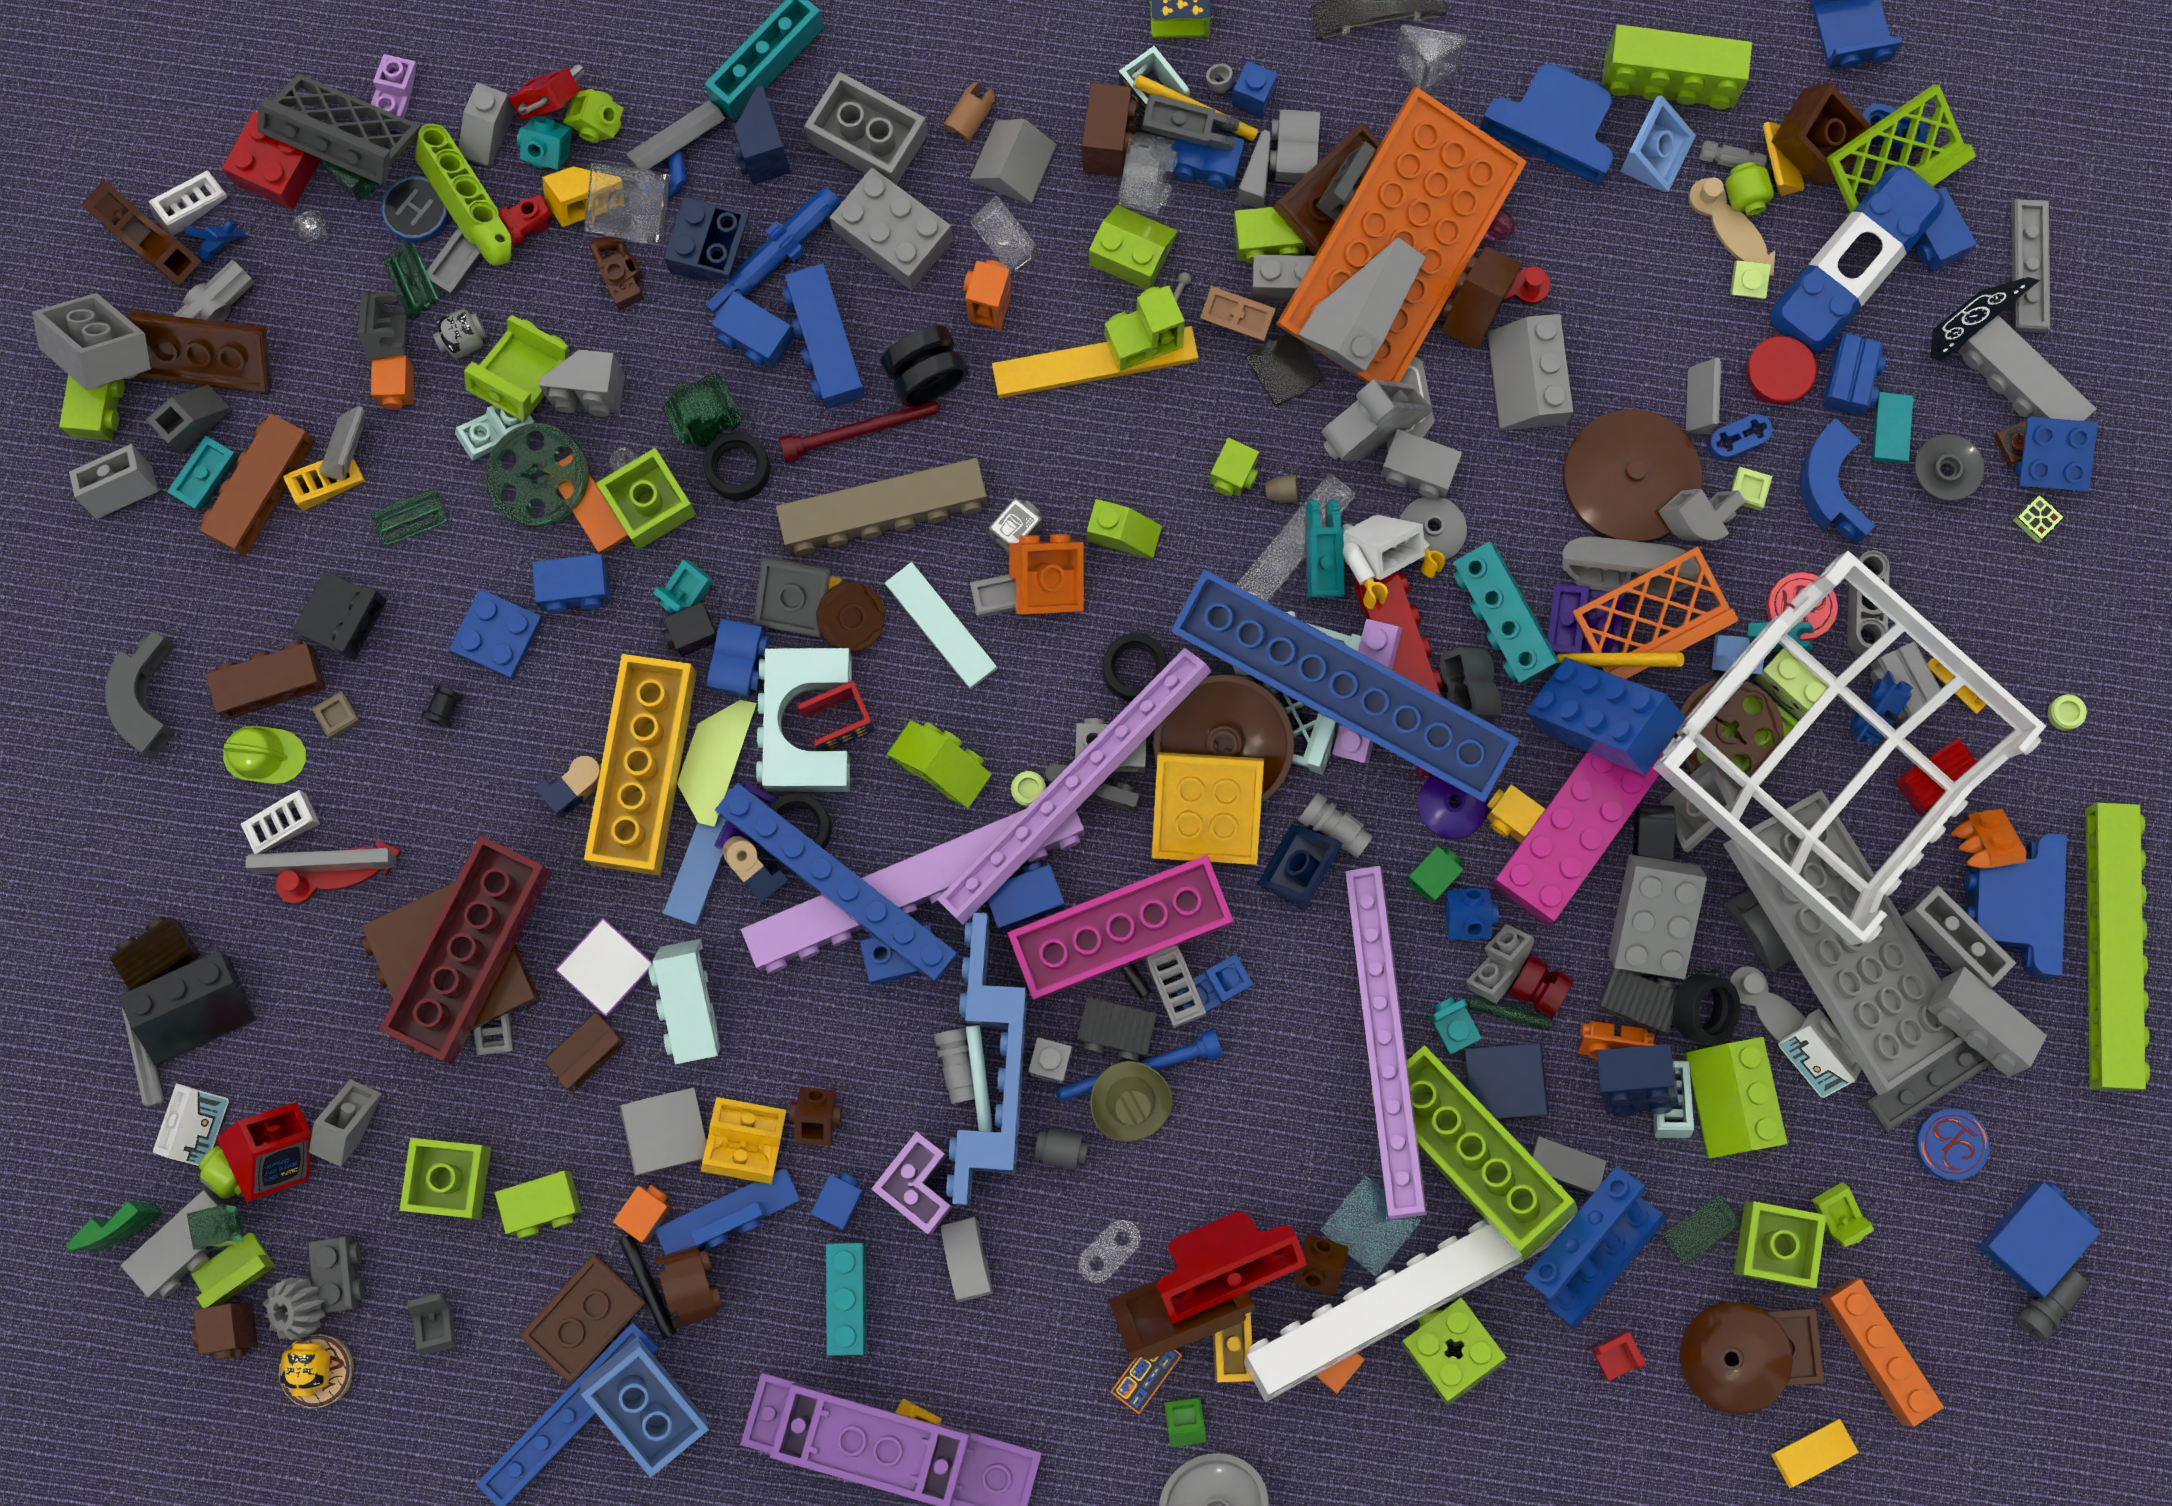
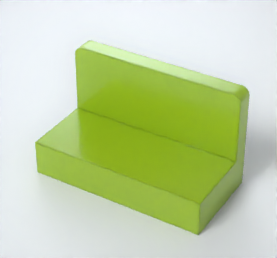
(232, 1271)

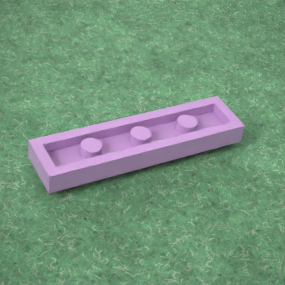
(1381, 644)

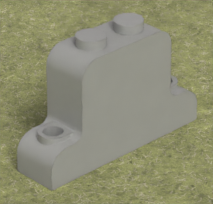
(1374, 419)

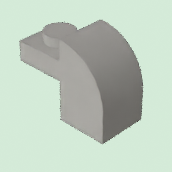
(1699, 519)

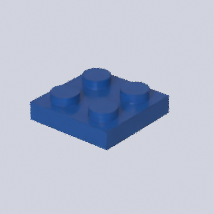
(496, 634)

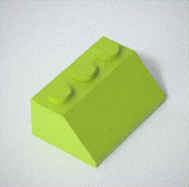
(1736, 1098)

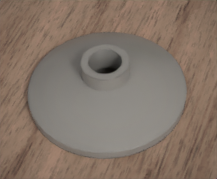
(1452, 524)

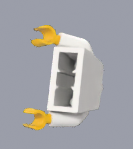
(1383, 547)

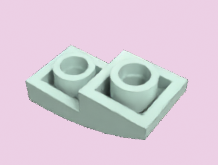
(484, 432)

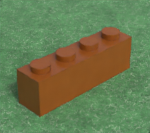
(256, 485)

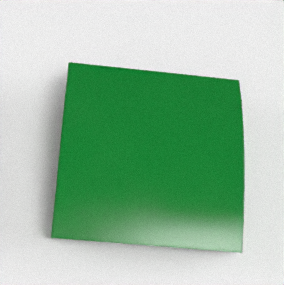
(106, 1233)

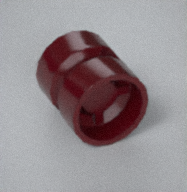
(1541, 986)

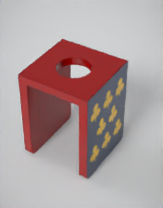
(829, 700)

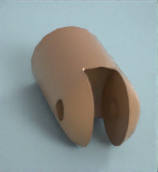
(970, 112)

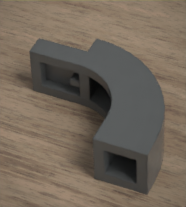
(127, 695)

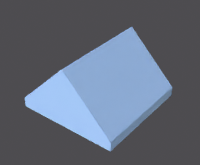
(1659, 147)

